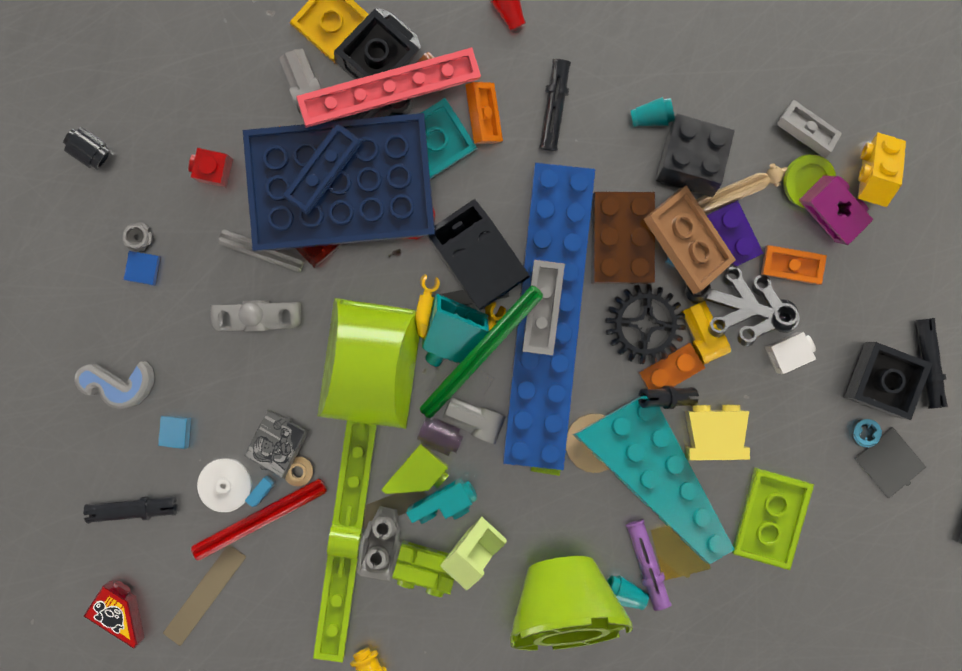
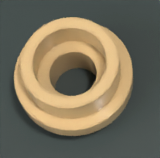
(307, 468)

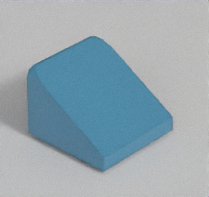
(174, 432)

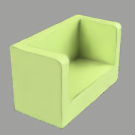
(473, 553)

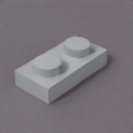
(809, 128)

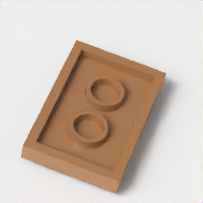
(689, 239)

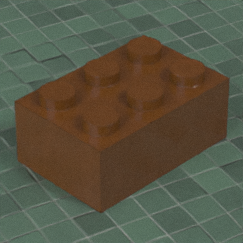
(621, 239)

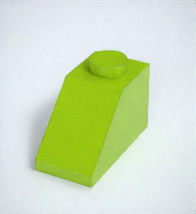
(418, 473)

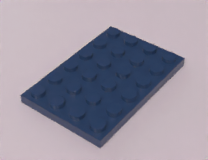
(374, 197)

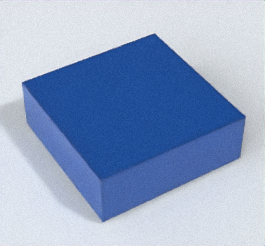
(142, 268)

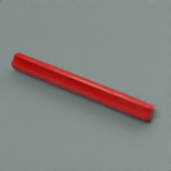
(258, 519)

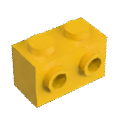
(881, 169)

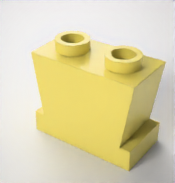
(717, 433)

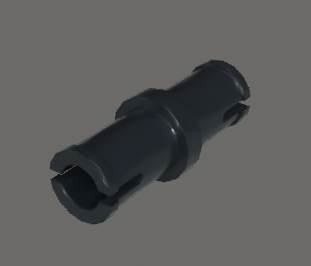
(668, 397)

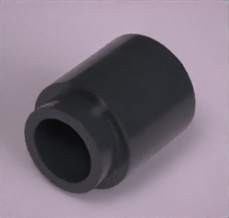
(86, 148)

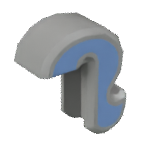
(113, 391)

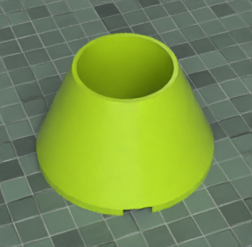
(567, 606)

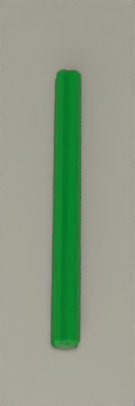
(481, 351)

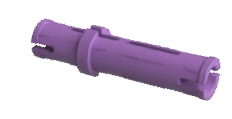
(658, 598)

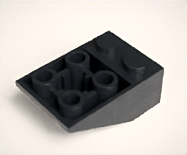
(477, 254)

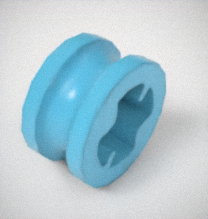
(876, 435)

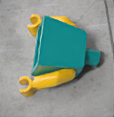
(450, 328)

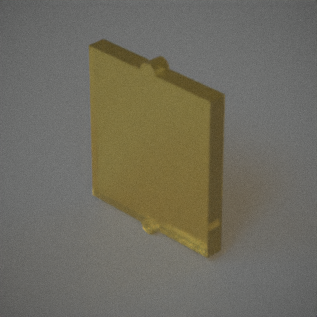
(674, 555)

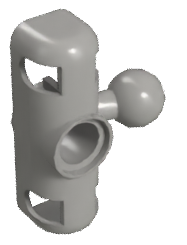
(255, 316)

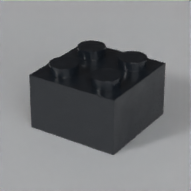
(695, 155)
(888, 380)

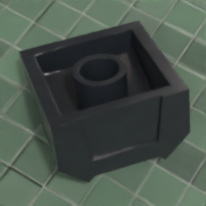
(377, 45)

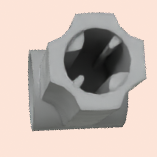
(299, 74)
(479, 421)

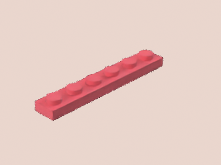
(388, 87)

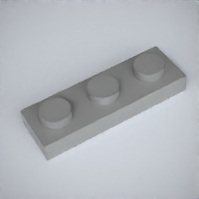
(543, 318)

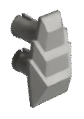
(380, 546)

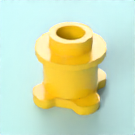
(366, 661)

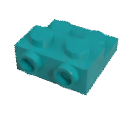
(451, 499)

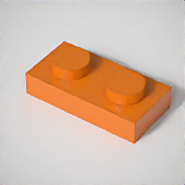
(484, 112)
(793, 265)
(674, 369)

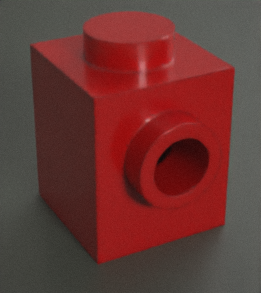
(210, 167)

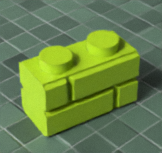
(421, 567)

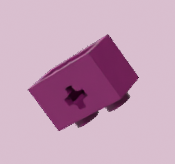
(822, 203)

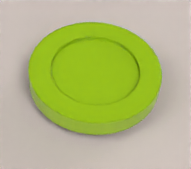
(804, 174)

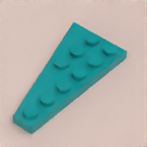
(651, 464)

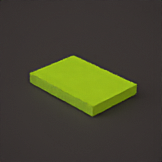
(772, 518)

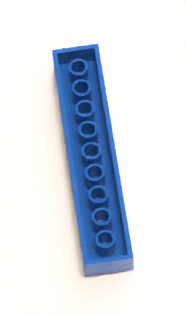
(544, 382)

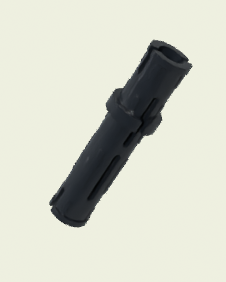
(560, 70)
(930, 352)
(143, 508)

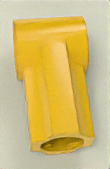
(706, 346)

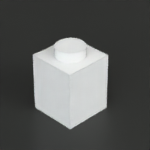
(791, 352)

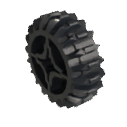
(644, 337)

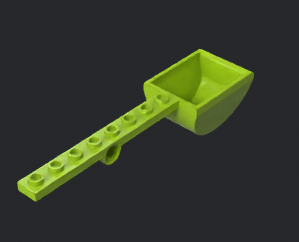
(368, 385)

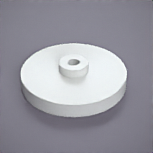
(224, 485)

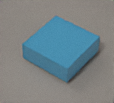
(260, 491)

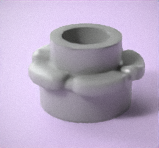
(129, 236)

